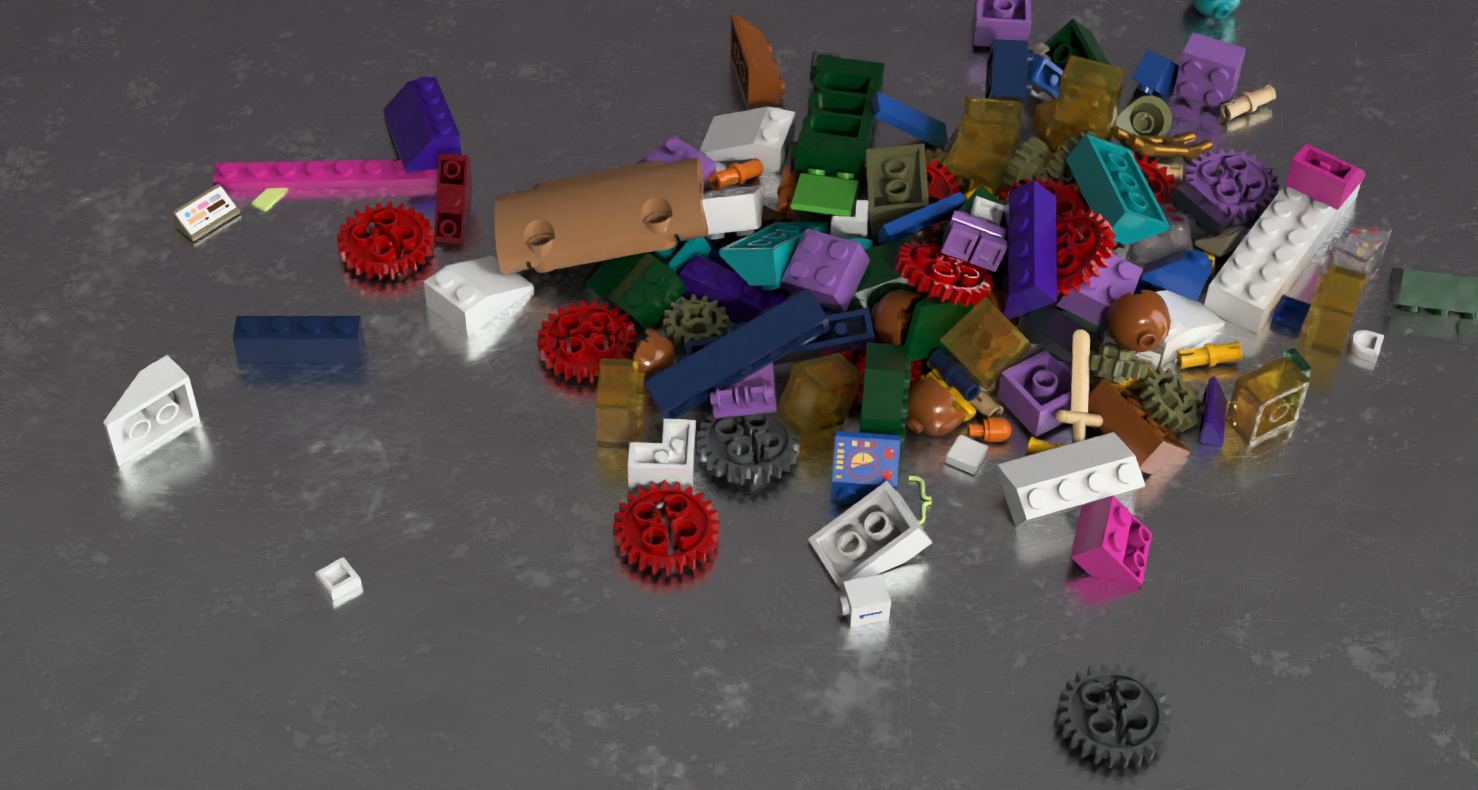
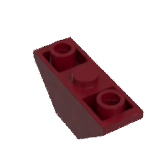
(453, 198)

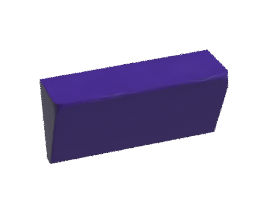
(1214, 413)

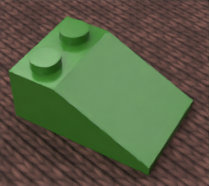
(826, 194)

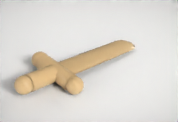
(1079, 389)

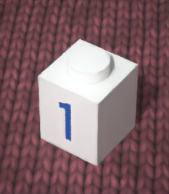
(864, 600)

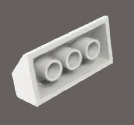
(1069, 478)

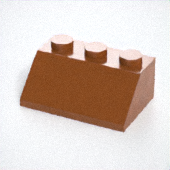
(754, 65)
(1125, 416)

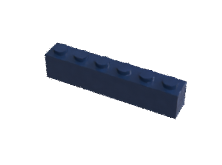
(847, 333)
(737, 354)

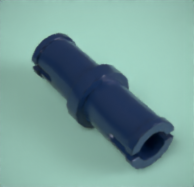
(954, 374)

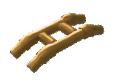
(1163, 146)

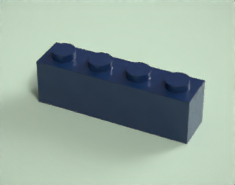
(298, 339)

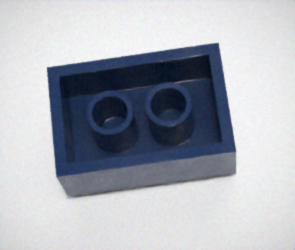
(1008, 70)

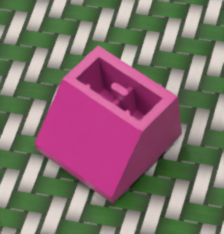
(1323, 176)
(1111, 542)

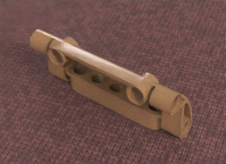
(600, 216)

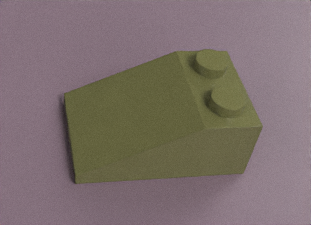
(895, 183)

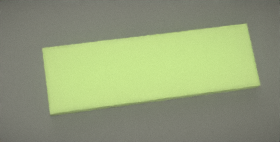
(268, 197)

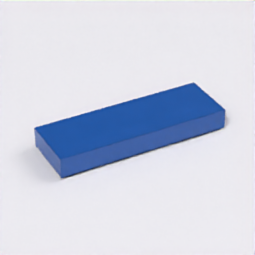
(909, 120)
(921, 218)

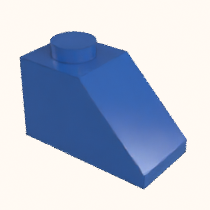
(1155, 73)
(1180, 272)

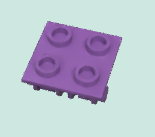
(747, 397)

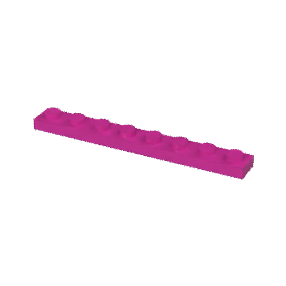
(320, 175)

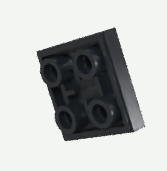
(1208, 215)
(1052, 331)

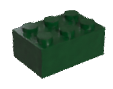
(885, 390)

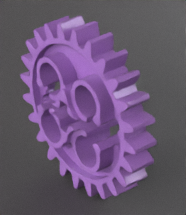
(1236, 178)

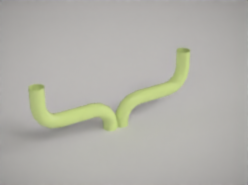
(922, 493)

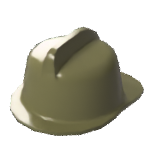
(1145, 117)

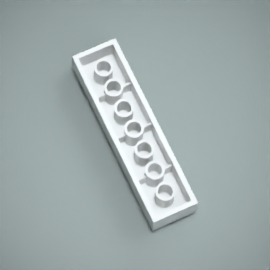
(1272, 258)

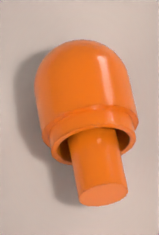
(991, 429)

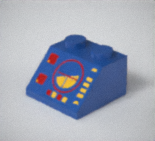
(863, 464)

